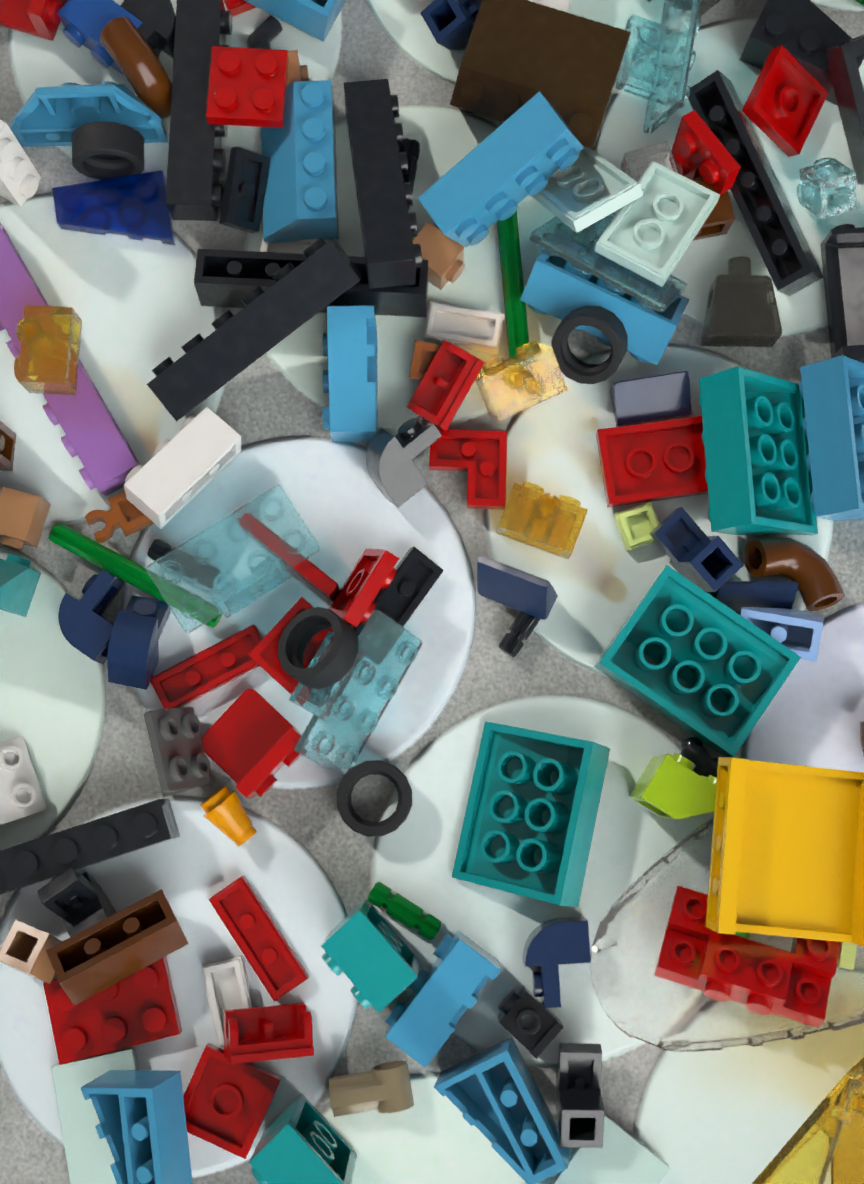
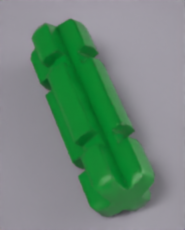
(404, 911)

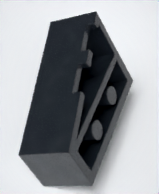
(802, 31)

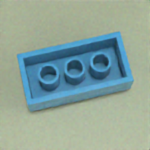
(501, 172)

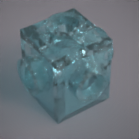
(827, 188)

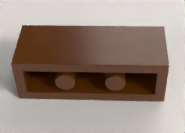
(116, 947)

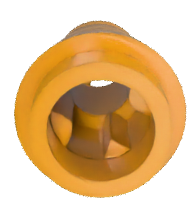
(228, 815)

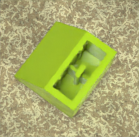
(673, 788)

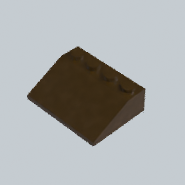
(536, 48)

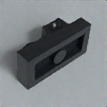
(244, 190)

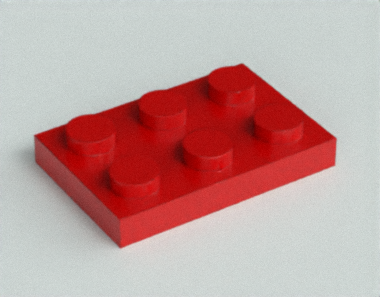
(652, 461)
(117, 1018)

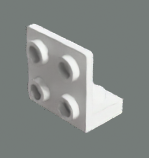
(18, 782)

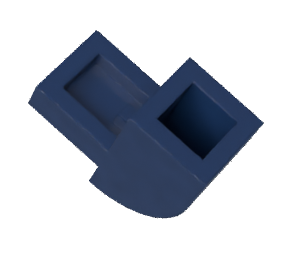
(451, 21)
(693, 554)
(83, 620)
(134, 642)
(551, 945)

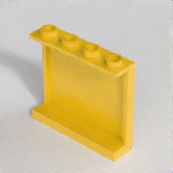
(787, 851)

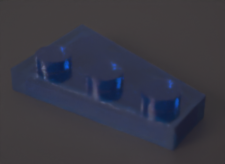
(118, 206)

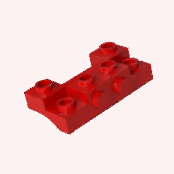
(745, 970)

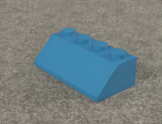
(302, 167)
(559, 289)
(835, 436)

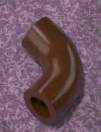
(138, 64)
(797, 563)

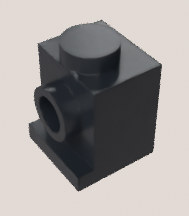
(544, 1030)

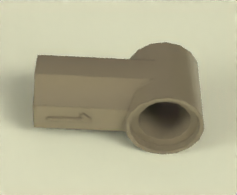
(381, 1089)

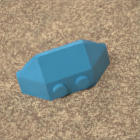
(57, 111)

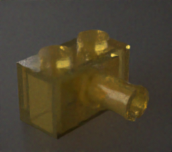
(48, 350)
(520, 380)
(542, 520)

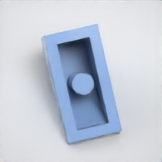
(792, 628)

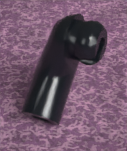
(264, 34)
(693, 751)

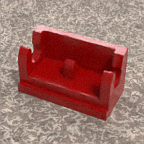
(445, 384)
(267, 1033)

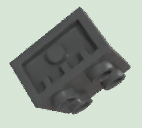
(177, 749)

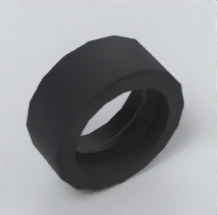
(107, 150)
(602, 320)
(300, 632)
(344, 798)

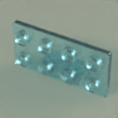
(660, 60)
(578, 248)
(234, 560)
(353, 706)

